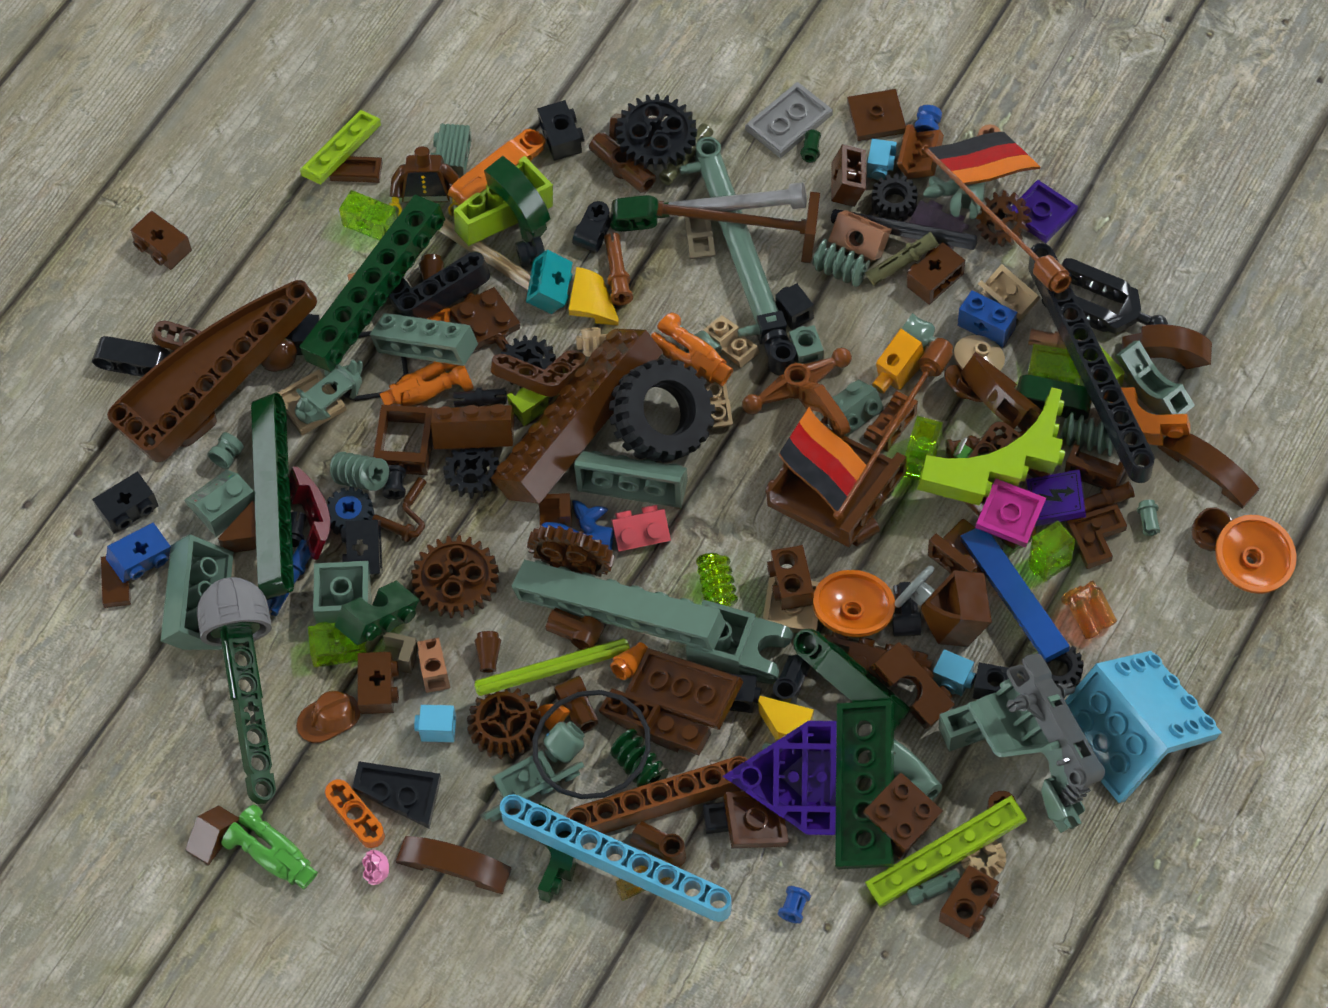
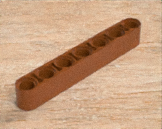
(650, 808)

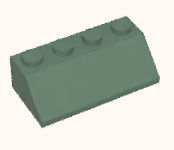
(631, 478)
(191, 571)

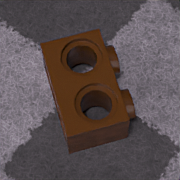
(794, 577)
(965, 900)

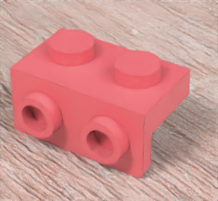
(641, 528)

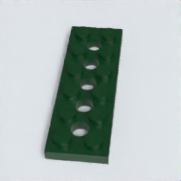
(850, 772)

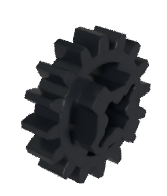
(528, 352)
(471, 471)

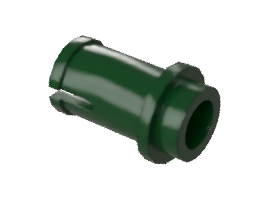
(810, 151)

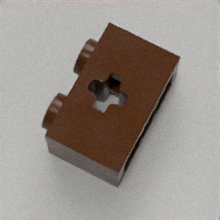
(848, 175)
(160, 240)
(935, 273)
(372, 668)

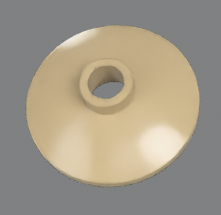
(983, 346)

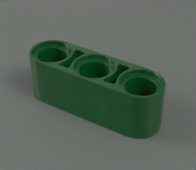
(1074, 396)

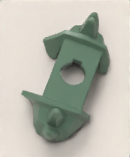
(314, 402)

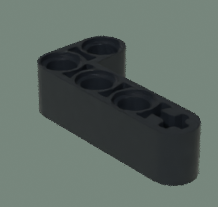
(441, 288)

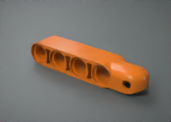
(527, 143)

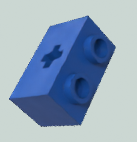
(987, 318)
(138, 553)

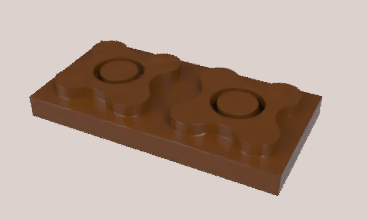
(685, 688)

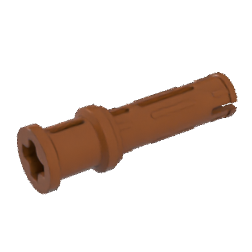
(618, 277)

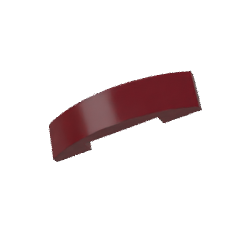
(306, 492)

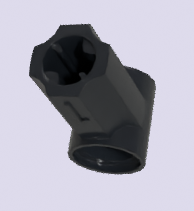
(907, 617)
(791, 679)

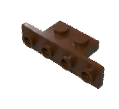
(867, 653)

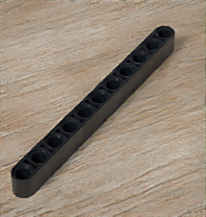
(1075, 327)

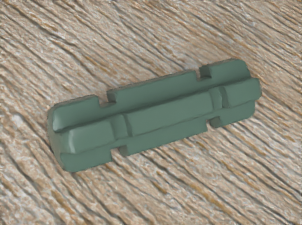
(933, 887)

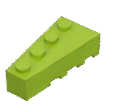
(489, 213)

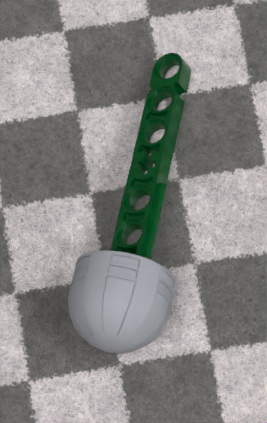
(234, 616)

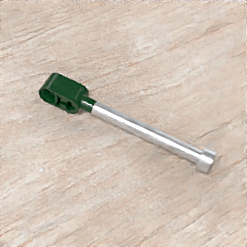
(641, 211)

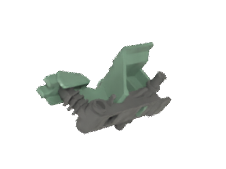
(1034, 718)

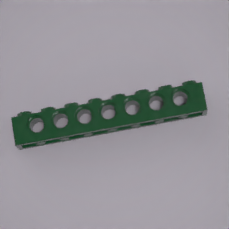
(372, 283)

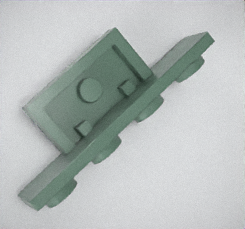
(525, 780)

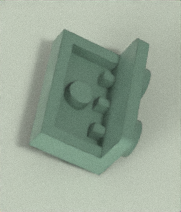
(859, 403)

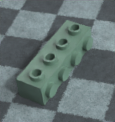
(424, 339)

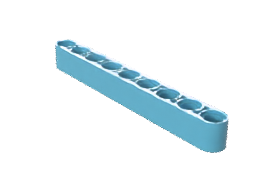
(622, 868)

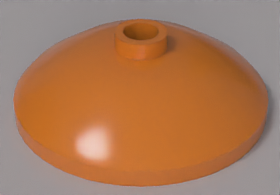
(1263, 542)
(853, 603)

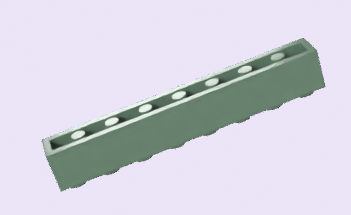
(619, 604)

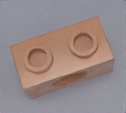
(874, 235)

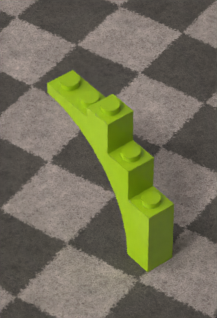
(972, 477)

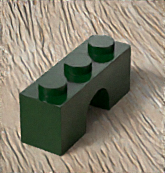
(390, 608)

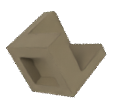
(403, 649)

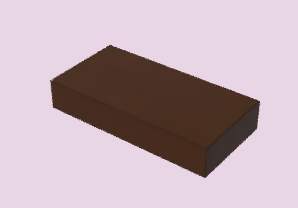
(359, 170)
(114, 591)

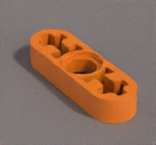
(353, 801)

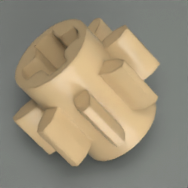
(590, 340)

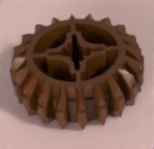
(481, 727)

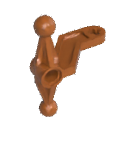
(807, 391)

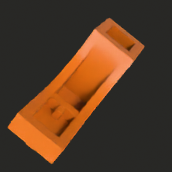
(1154, 425)

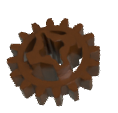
(1000, 207)

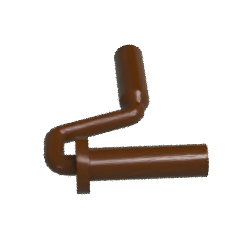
(406, 532)

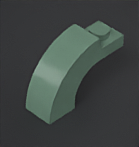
(1150, 385)

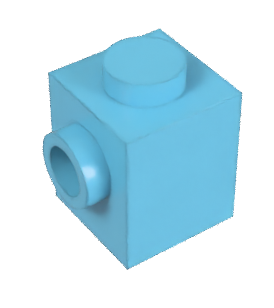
(954, 672)
(436, 723)

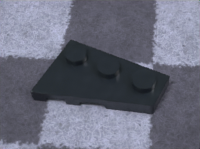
(399, 789)

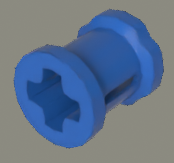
(794, 904)

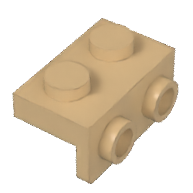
(1009, 291)

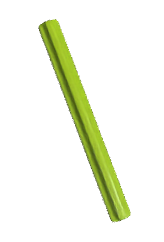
(550, 667)

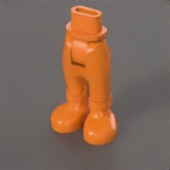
(700, 356)
(426, 384)

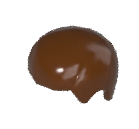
(281, 357)
(1208, 527)

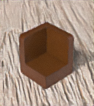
(556, 509)

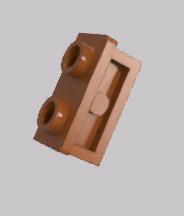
(911, 159)

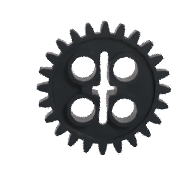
(636, 122)

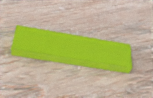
(340, 147)

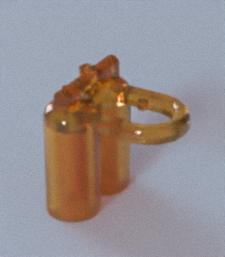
(1089, 609)

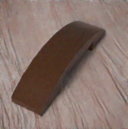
(1213, 464)
(454, 861)

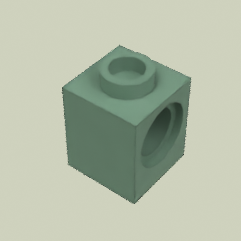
(806, 336)

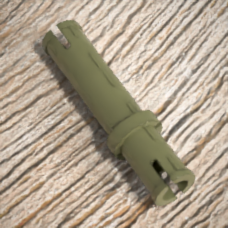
(668, 176)
(902, 258)

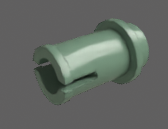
(1149, 518)

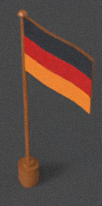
(988, 159)
(828, 461)

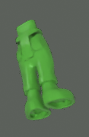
(281, 860)

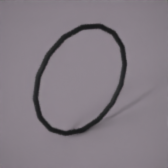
(610, 791)

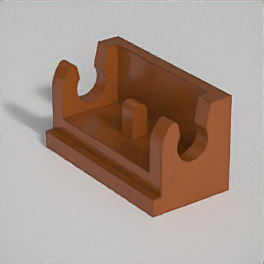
(878, 429)

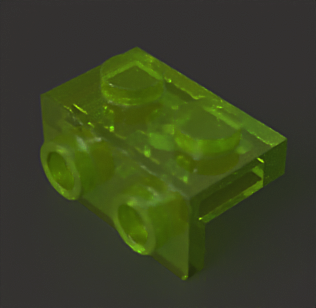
(1053, 364)

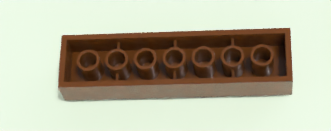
(572, 417)

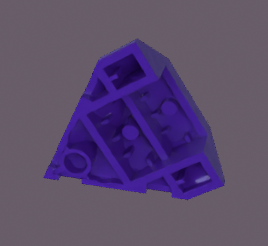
(796, 777)

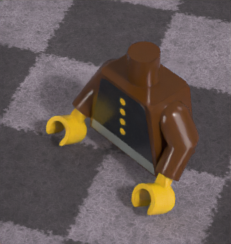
(423, 176)

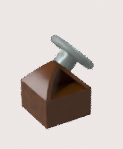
(955, 610)

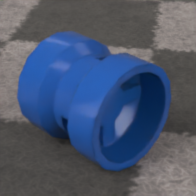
(928, 118)

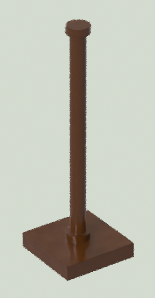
(805, 226)

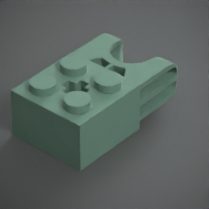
(741, 645)

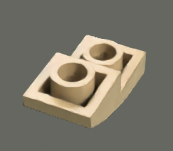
(736, 348)
(722, 405)

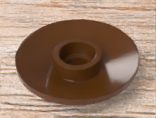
(958, 383)

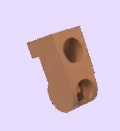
(433, 665)

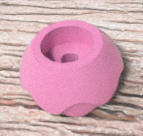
(375, 866)

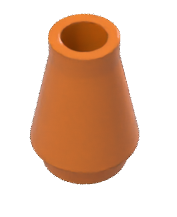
(627, 662)

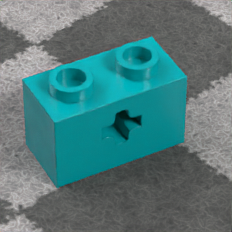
(549, 282)

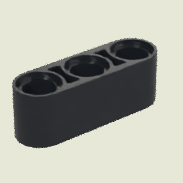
(127, 356)

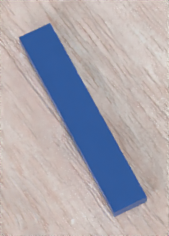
(1015, 594)

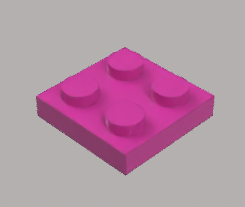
(1010, 512)

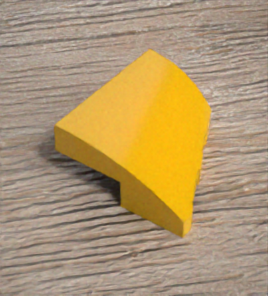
(591, 298)

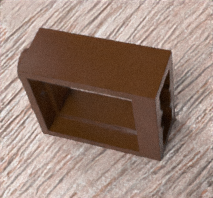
(413, 462)

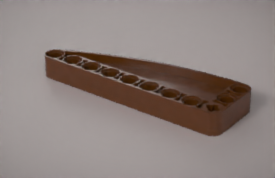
(205, 370)

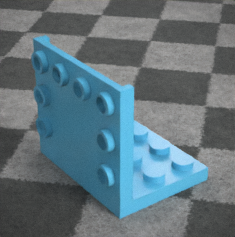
(1135, 717)

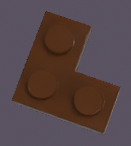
(1091, 534)

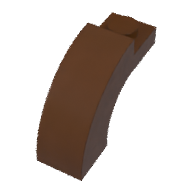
(1173, 343)

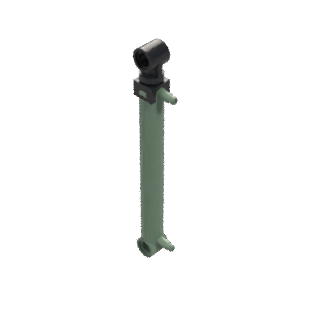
(770, 322)

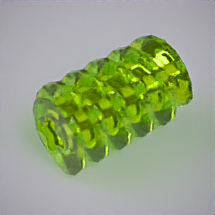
(716, 579)

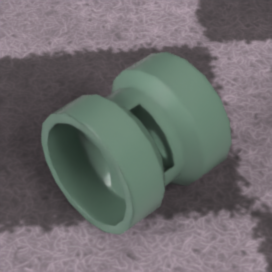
(225, 451)

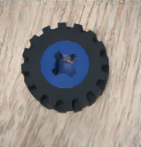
(348, 500)

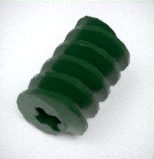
(629, 754)

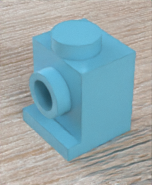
(881, 158)

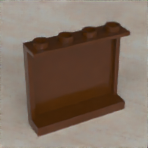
(802, 503)

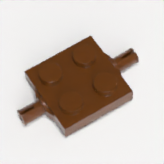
(488, 317)

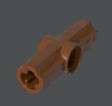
(609, 152)

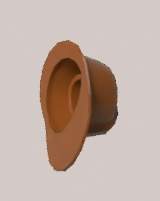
(328, 717)

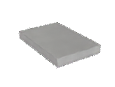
(787, 119)

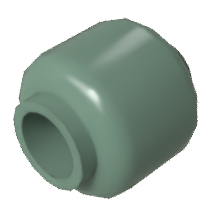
(563, 742)

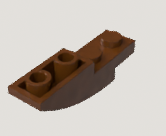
(999, 393)
(665, 728)

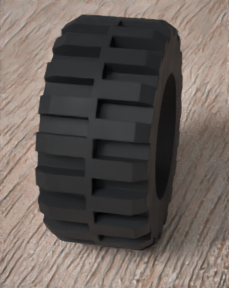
(692, 401)

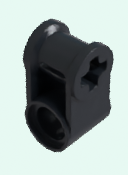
(593, 227)

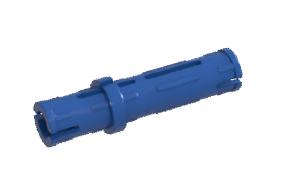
(300, 559)

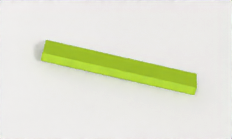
(946, 851)

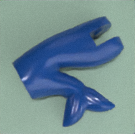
(587, 520)

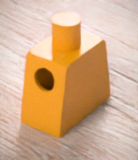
(898, 362)

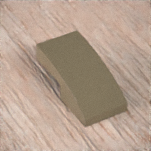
(699, 238)

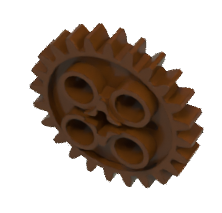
(570, 550)
(455, 576)

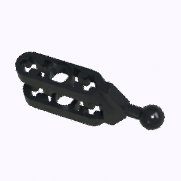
(1113, 289)

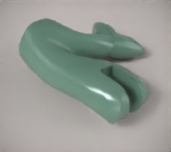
(960, 198)
(914, 769)

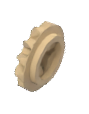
(994, 864)

